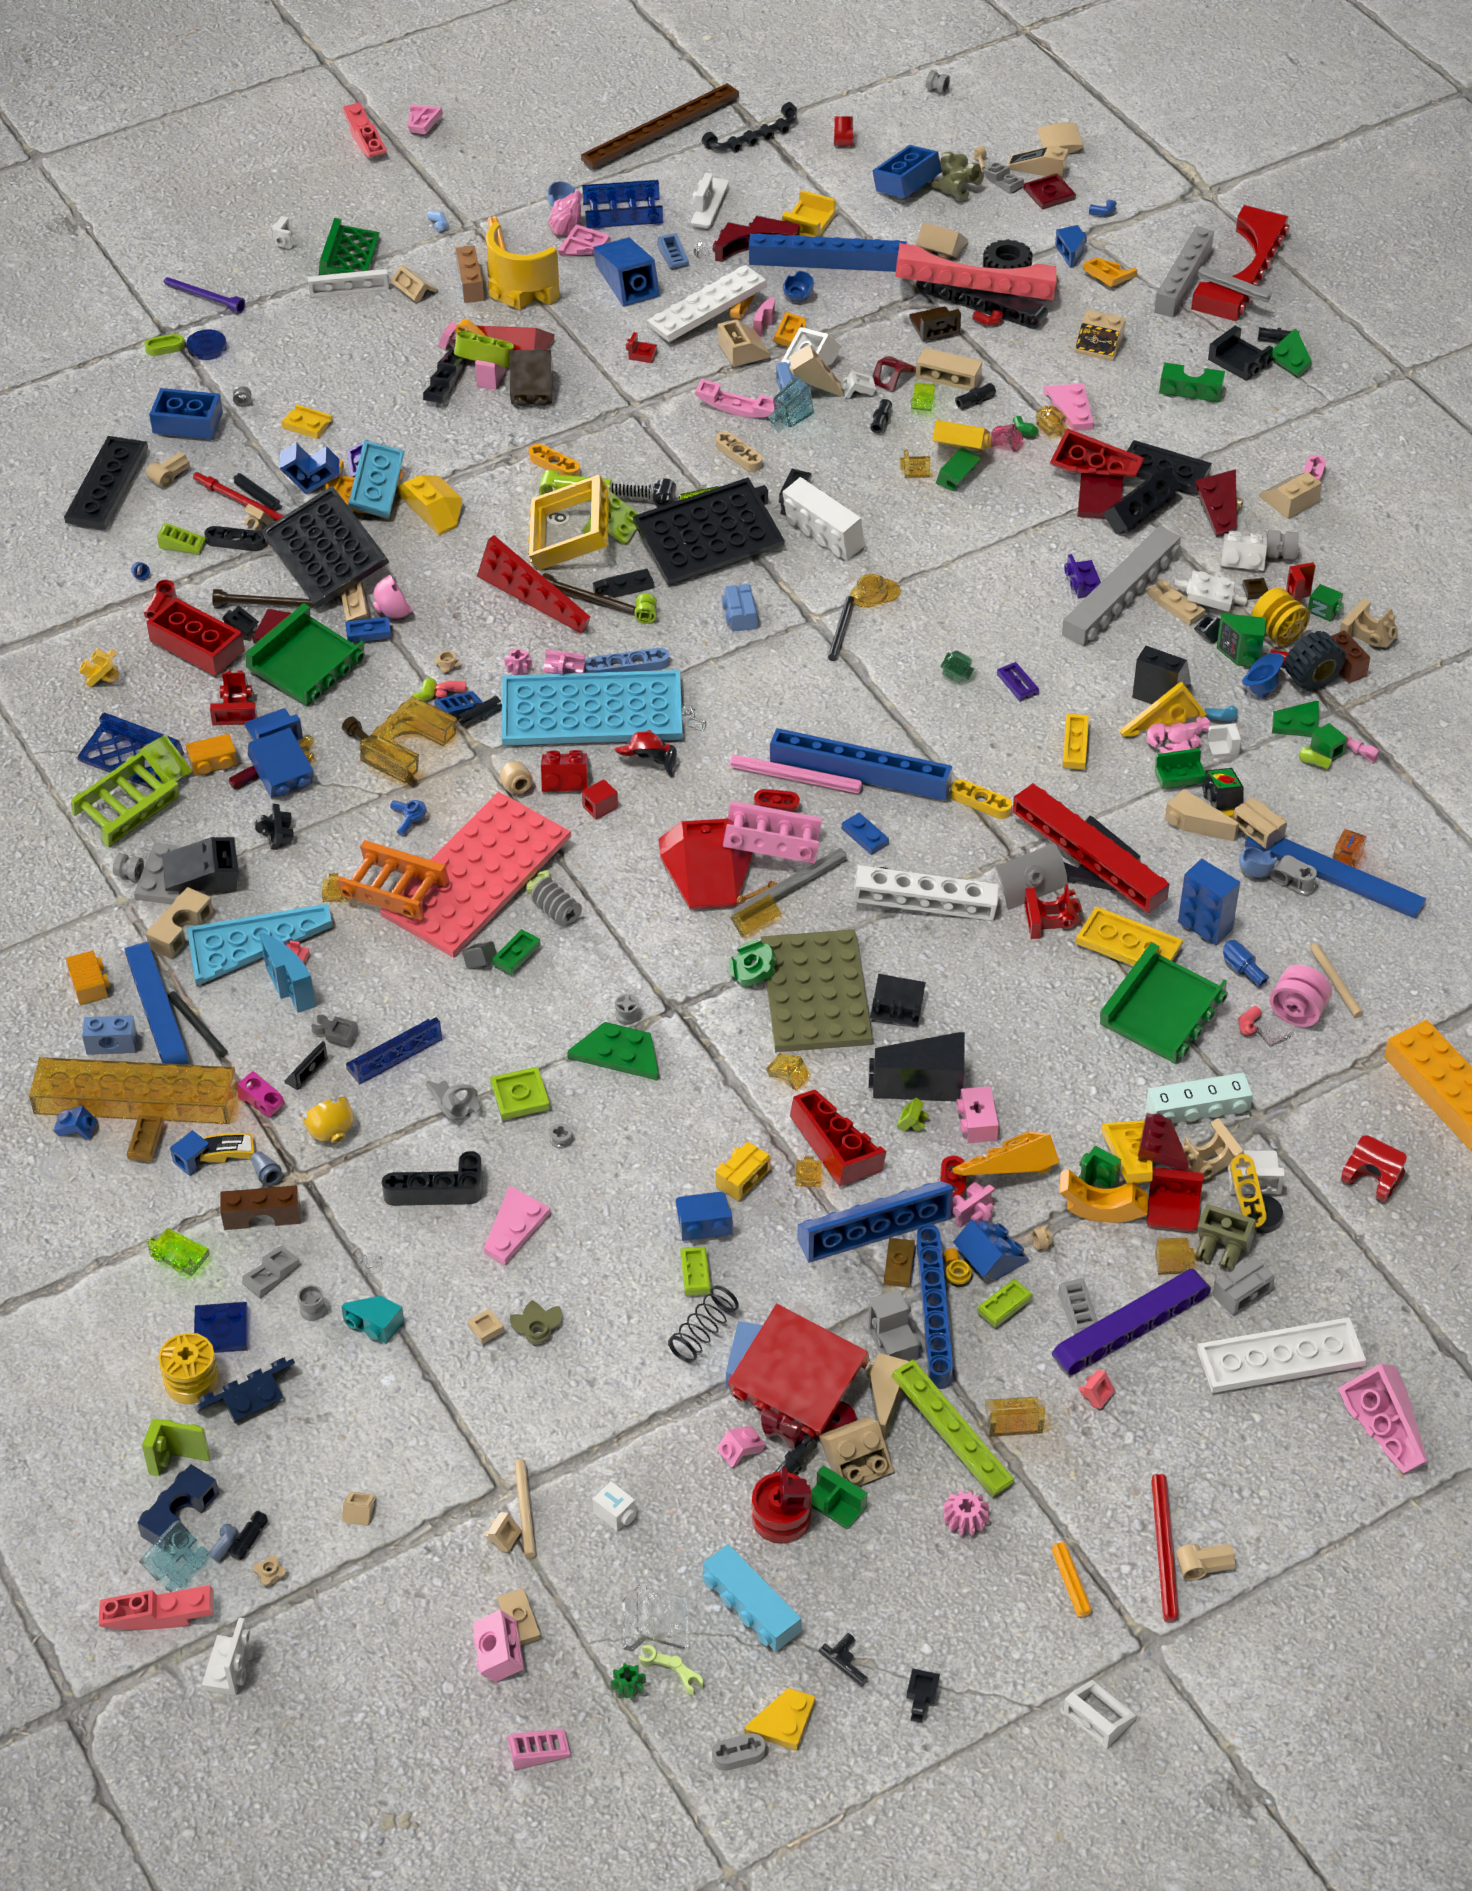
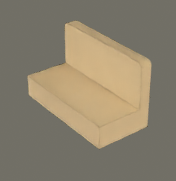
(411, 283)

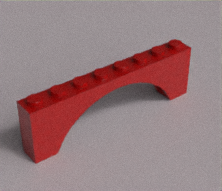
(1265, 234)

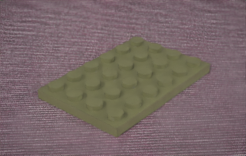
(817, 992)

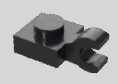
(923, 1690)

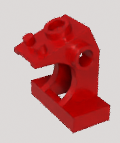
(235, 707)
(1036, 911)

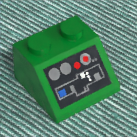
(1241, 638)

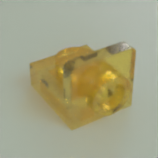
(915, 466)
(790, 1068)

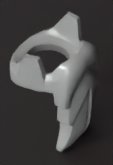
(448, 1101)

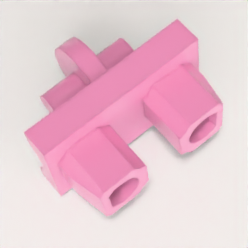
(563, 662)
(976, 1207)

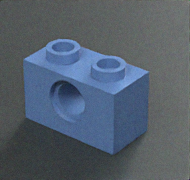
(109, 1035)

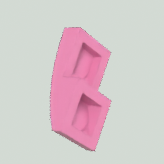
(764, 315)

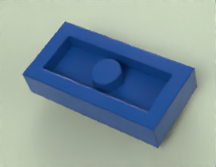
(368, 629)
(865, 833)

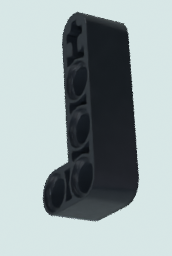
(437, 1187)

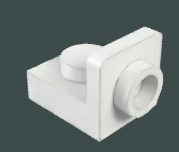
(860, 382)

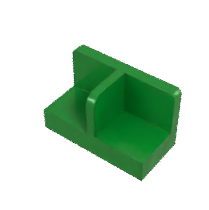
(838, 1498)

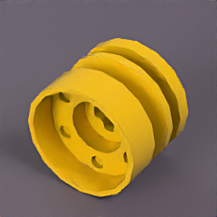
(1284, 616)
(188, 1367)

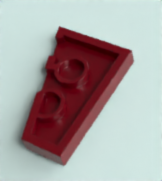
(1219, 501)

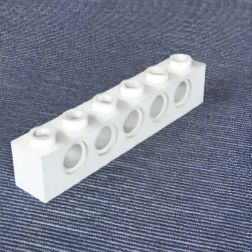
(925, 892)

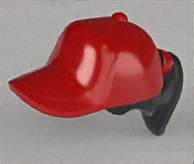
(650, 745)

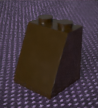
(531, 377)

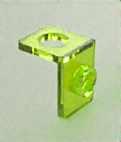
(923, 396)

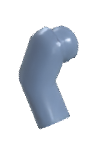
(229, 1536)

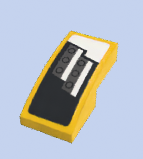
(228, 1145)

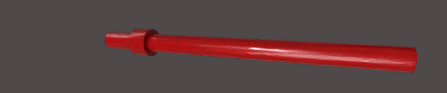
(213, 484)

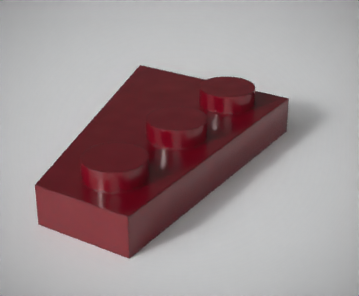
(1161, 1143)

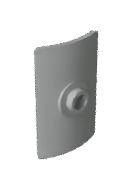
(1038, 870)

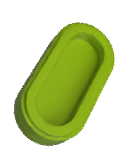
(164, 344)

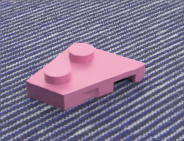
(423, 118)
(581, 241)

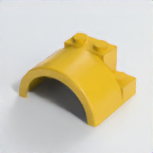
(521, 278)

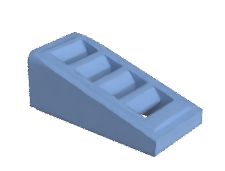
(668, 241)

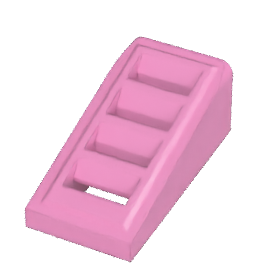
(530, 1758)

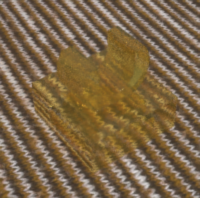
(330, 889)
(808, 1172)

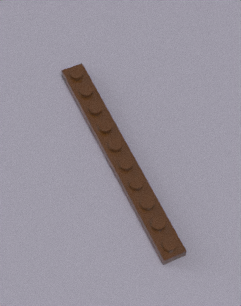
(659, 126)

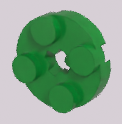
(760, 970)

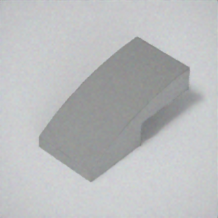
(273, 1270)

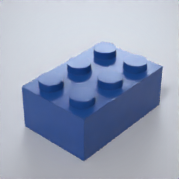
(907, 171)
(186, 413)
(1208, 901)

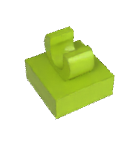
(911, 1115)

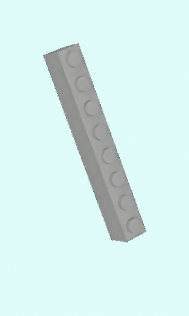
(1121, 586)

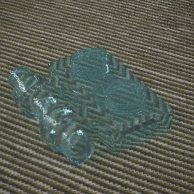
(168, 1551)

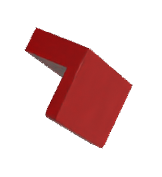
(1300, 580)

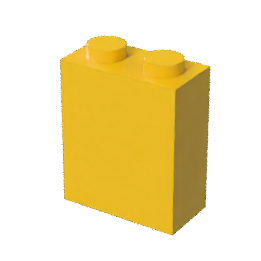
(961, 436)

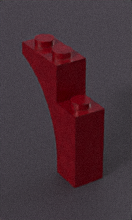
(736, 237)

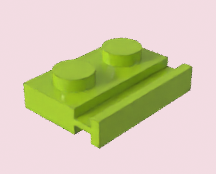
(166, 760)

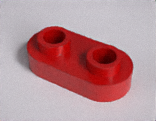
(777, 799)
(956, 1180)

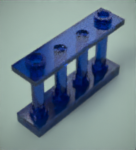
(620, 193)

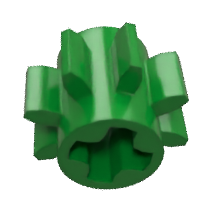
(625, 1688)

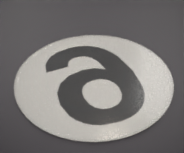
(558, 517)

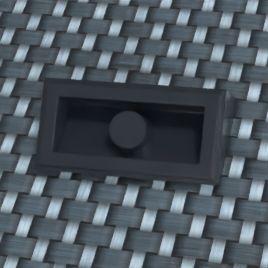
(307, 1067)

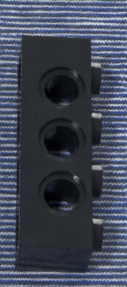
(1142, 500)

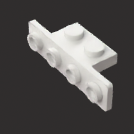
(707, 200)

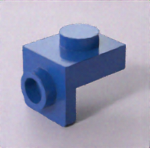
(76, 1120)

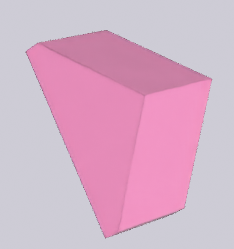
(489, 374)

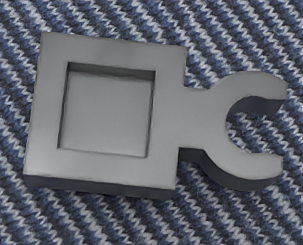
(337, 1031)

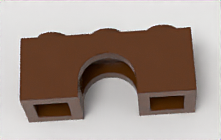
(277, 1202)

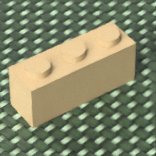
(949, 369)

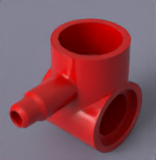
(843, 131)

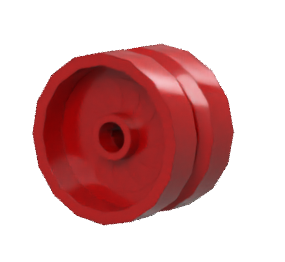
(769, 1519)

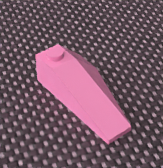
(1384, 1409)

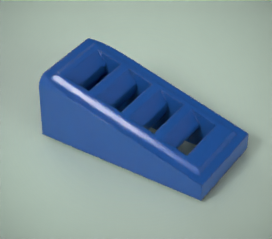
(454, 704)

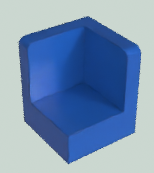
(186, 1151)

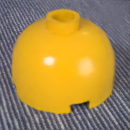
(329, 1120)

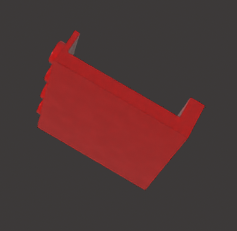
(797, 1370)

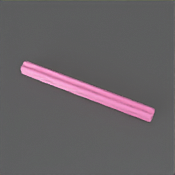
(796, 774)

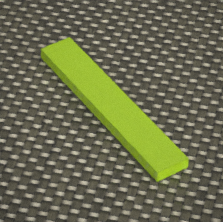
(953, 1428)

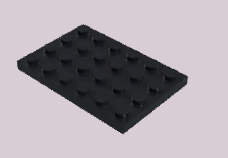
(708, 531)
(325, 547)

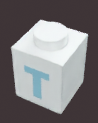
(614, 1506)

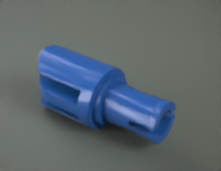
(1243, 962)

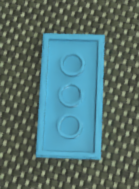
(376, 479)

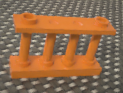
(391, 861)

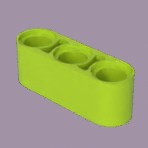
(483, 348)

